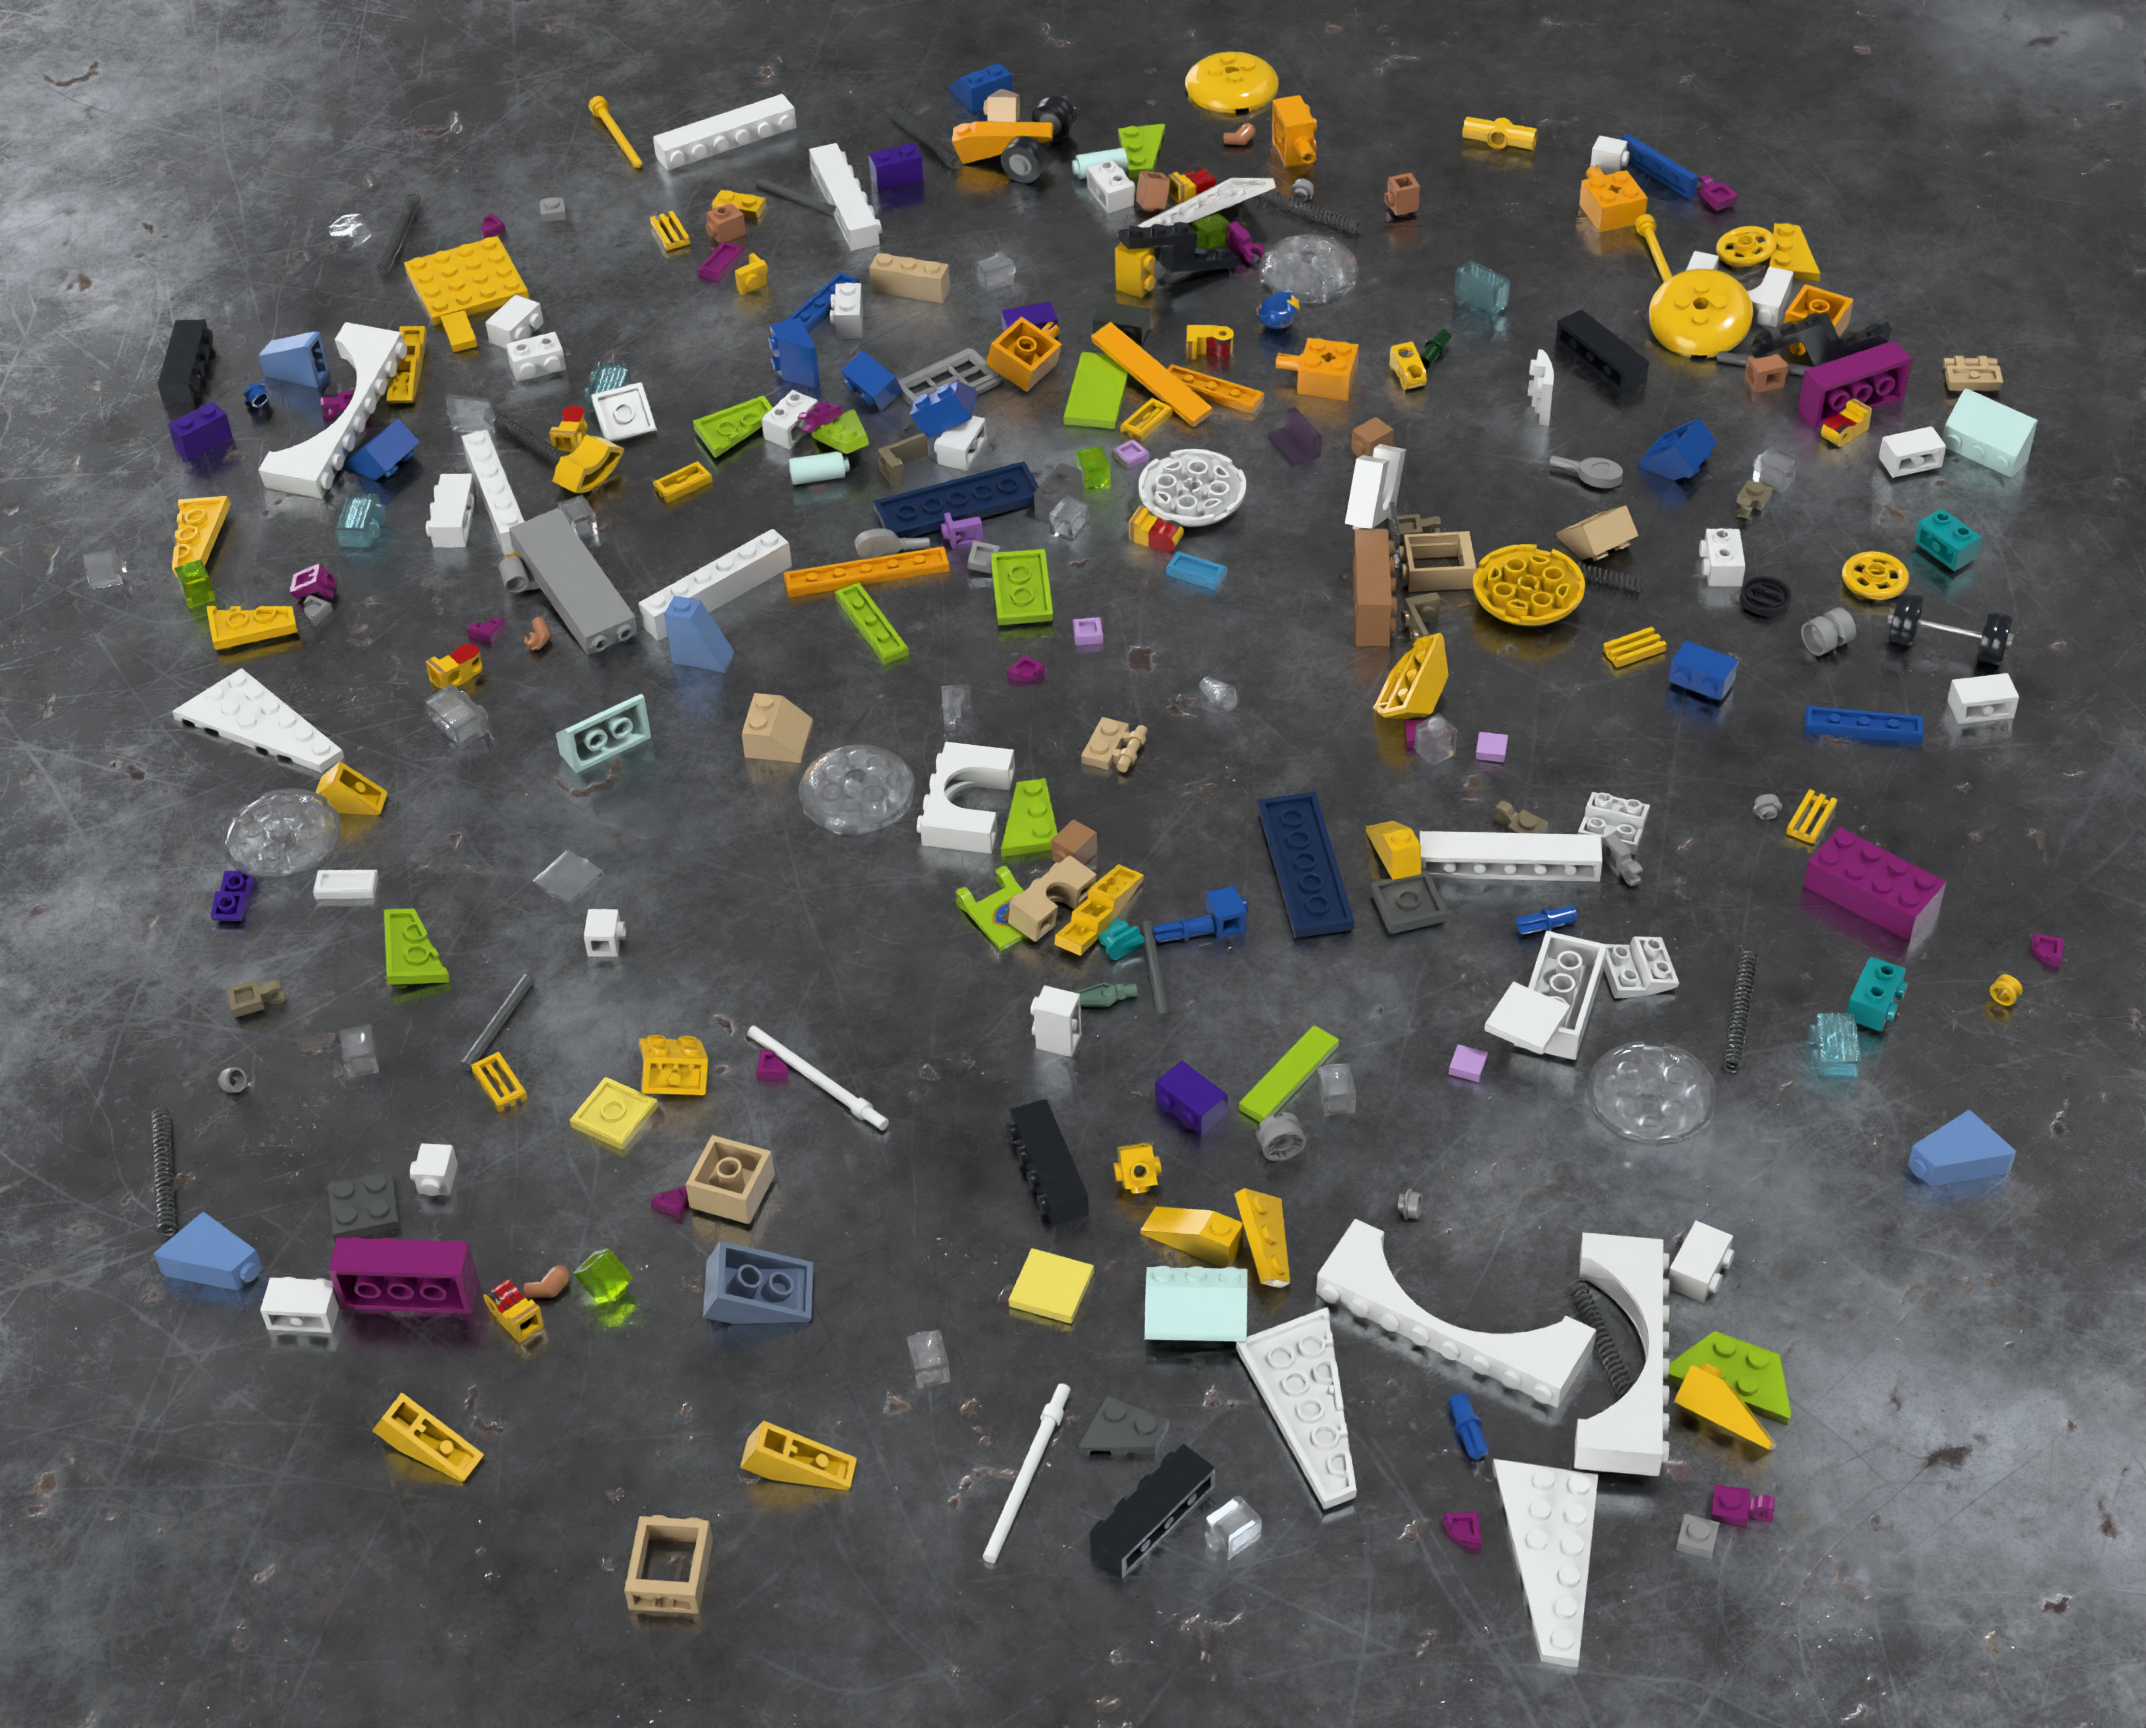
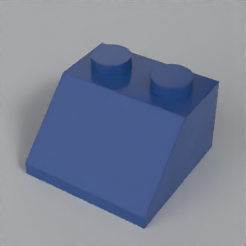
(978, 85)
(794, 353)
(944, 408)
(384, 451)
(1679, 451)

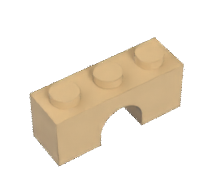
(1034, 909)

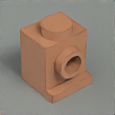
(1766, 372)

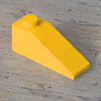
(1396, 848)
(1197, 1232)
(1718, 1401)
(427, 1439)
(796, 1459)

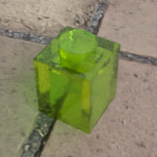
(1211, 231)
(1094, 468)
(195, 583)
(603, 1276)

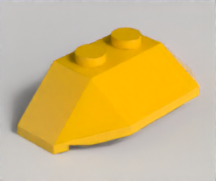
(1415, 681)

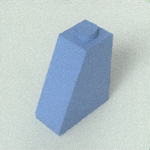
(296, 359)
(695, 636)
(1961, 1152)
(208, 1255)

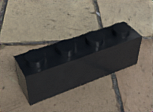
(1602, 351)
(185, 361)
(1048, 1162)
(1152, 1510)

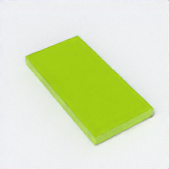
(1096, 392)

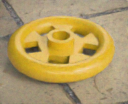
(1745, 245)
(1875, 574)

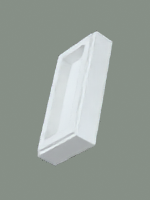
(346, 884)

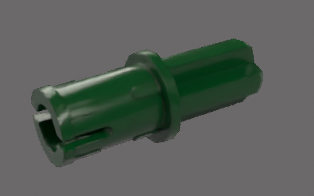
(1435, 348)

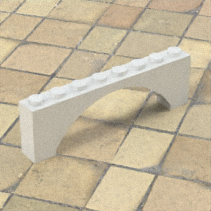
(312, 465)
(1532, 1361)
(1631, 1430)

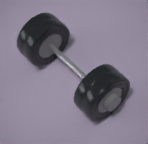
(1024, 156)
(1906, 618)

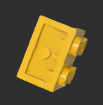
(673, 1065)

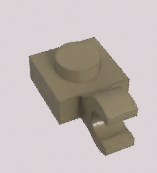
(1753, 496)
(1415, 525)
(1519, 823)
(250, 996)

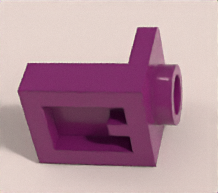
(312, 580)

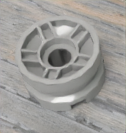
(1281, 1137)

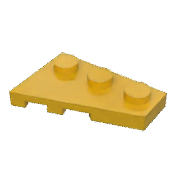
(1793, 253)
(246, 626)

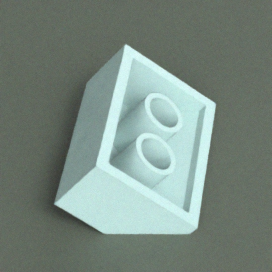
(1989, 433)
(604, 734)
(1196, 1304)

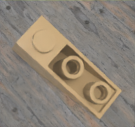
(1002, 106)

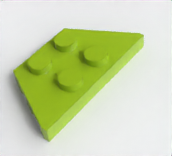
(1749, 1369)

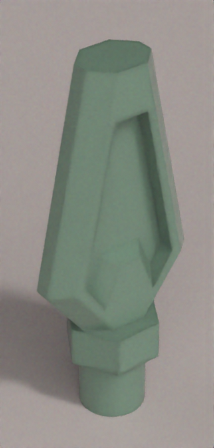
(1105, 994)

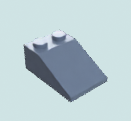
(756, 1286)

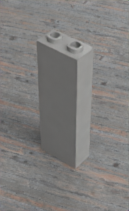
(573, 581)

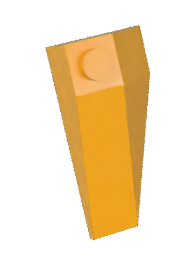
(989, 139)

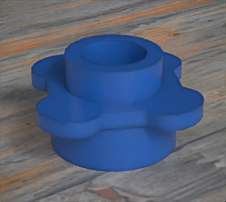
(256, 394)

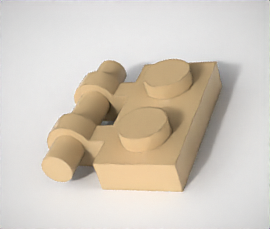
(1972, 373)
(1106, 743)

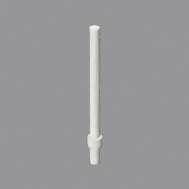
(859, 1106)
(1050, 1418)

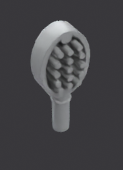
(1593, 471)
(885, 542)

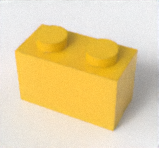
(1134, 270)

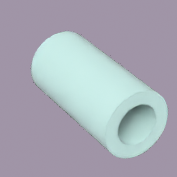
(1082, 161)
(818, 467)

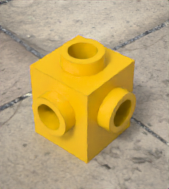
(1133, 1156)

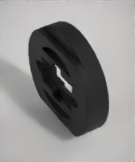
(1766, 585)

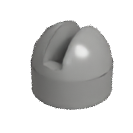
(234, 1075)

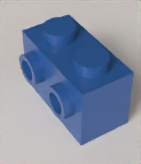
(871, 381)
(1703, 670)

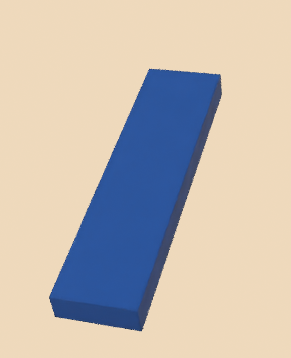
(1661, 167)
(819, 305)
(1863, 724)

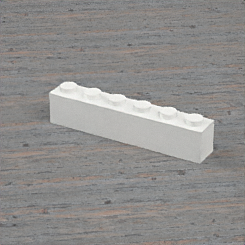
(724, 132)
(844, 192)
(492, 486)
(721, 579)
(1511, 856)

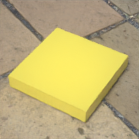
(614, 1113)
(1051, 1286)

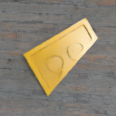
(1266, 1235)

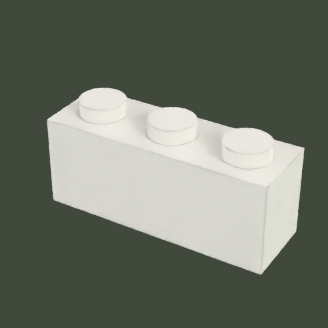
(451, 510)

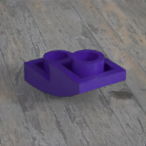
(233, 897)

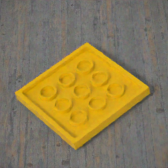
(465, 278)

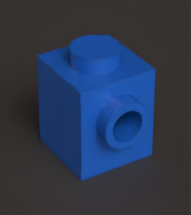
(1227, 911)

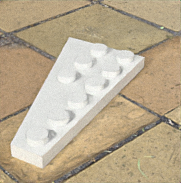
(1212, 200)
(255, 717)
(1302, 1389)
(1551, 1540)

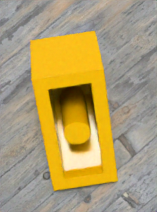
(351, 791)

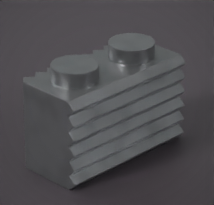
(1062, 482)

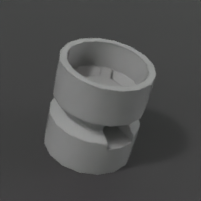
(1829, 631)

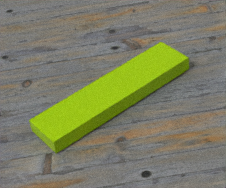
(871, 623)
(1289, 1074)

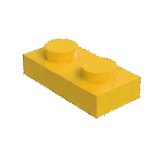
(749, 205)

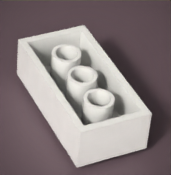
(1571, 973)

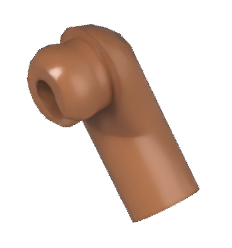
(1241, 137)
(540, 636)
(550, 1285)

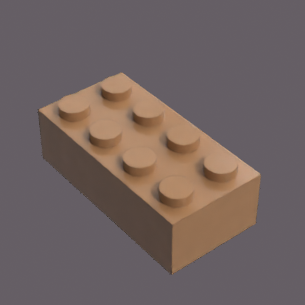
(1374, 587)

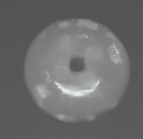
(1309, 267)
(856, 788)
(281, 834)
(1651, 1094)

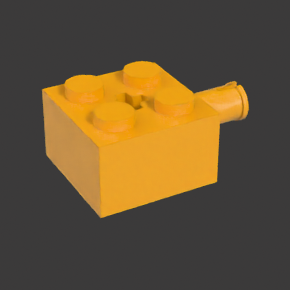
(1293, 131)
(1611, 199)
(1819, 301)
(1025, 353)
(1324, 368)

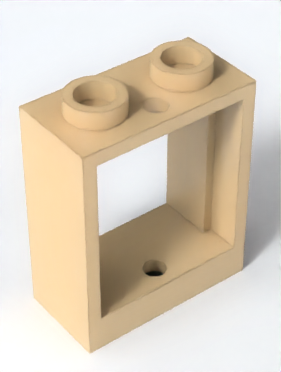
(1437, 546)
(669, 1595)

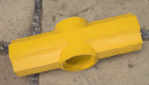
(1500, 133)

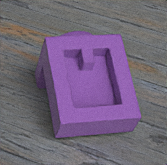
(961, 532)

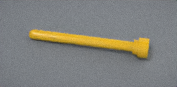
(600, 108)
(1646, 227)

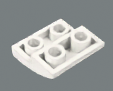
(1542, 386)
(1615, 815)
(1639, 968)

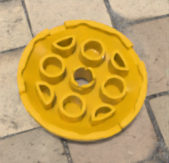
(1231, 82)
(1700, 332)
(1528, 585)

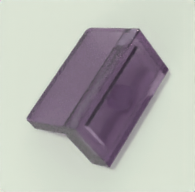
(1298, 439)

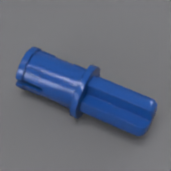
(1546, 919)
(1184, 928)
(1468, 1425)

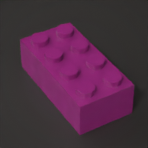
(1870, 376)
(1874, 884)
(404, 1275)

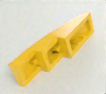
(405, 383)
(1096, 913)

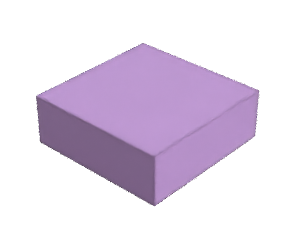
(1130, 454)
(1087, 631)
(1491, 747)
(1468, 1063)

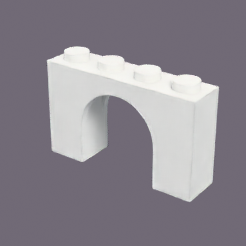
(1767, 299)
(1374, 486)
(960, 768)

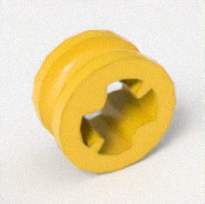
(2006, 990)

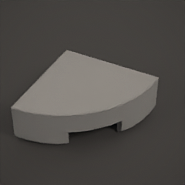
(316, 609)

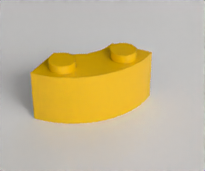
(587, 464)

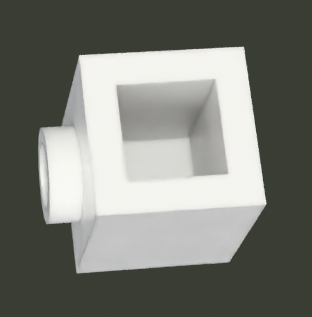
(1609, 154)
(603, 932)
(434, 1169)

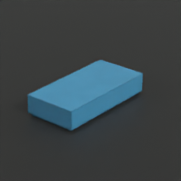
(1196, 570)

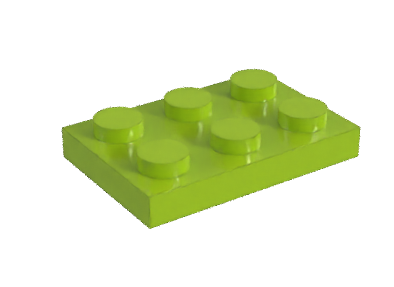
(1021, 587)

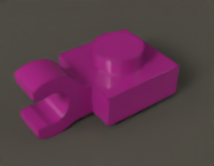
(1717, 195)
(1239, 242)
(336, 404)
(821, 414)
(1735, 1506)

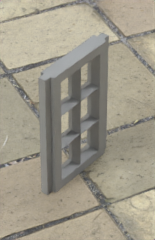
(946, 365)

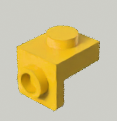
(752, 275)

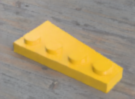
(198, 528)

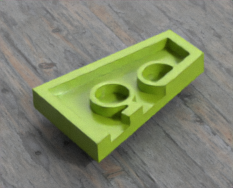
(1141, 147)
(731, 425)
(843, 433)
(1030, 820)
(409, 951)

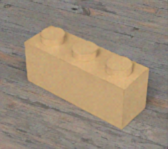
(909, 278)

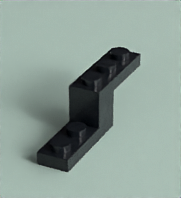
(1178, 247)
(1821, 338)

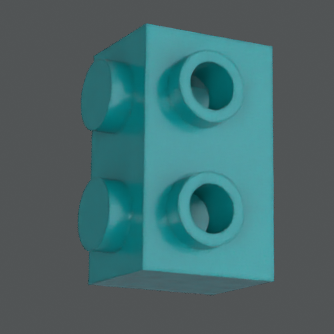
(1948, 539)
(1876, 993)

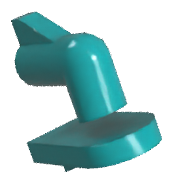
(1120, 939)

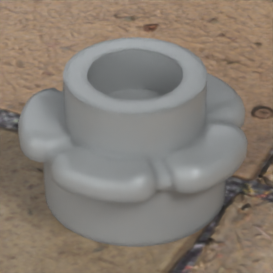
(1302, 189)
(1767, 806)
(1410, 1204)

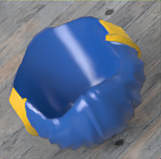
(1278, 310)

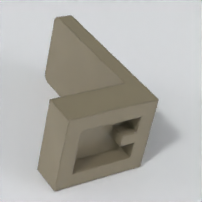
(896, 455)
(1420, 610)

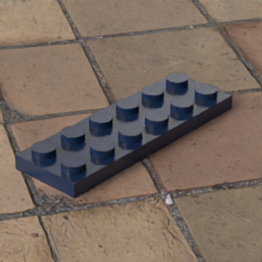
(964, 498)
(1305, 864)

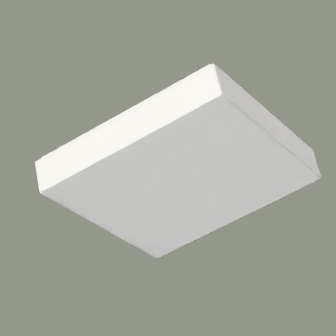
(624, 413)
(1527, 1018)

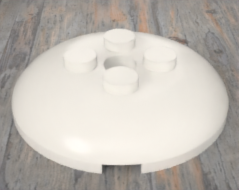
(1192, 487)

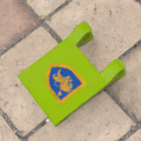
(993, 911)

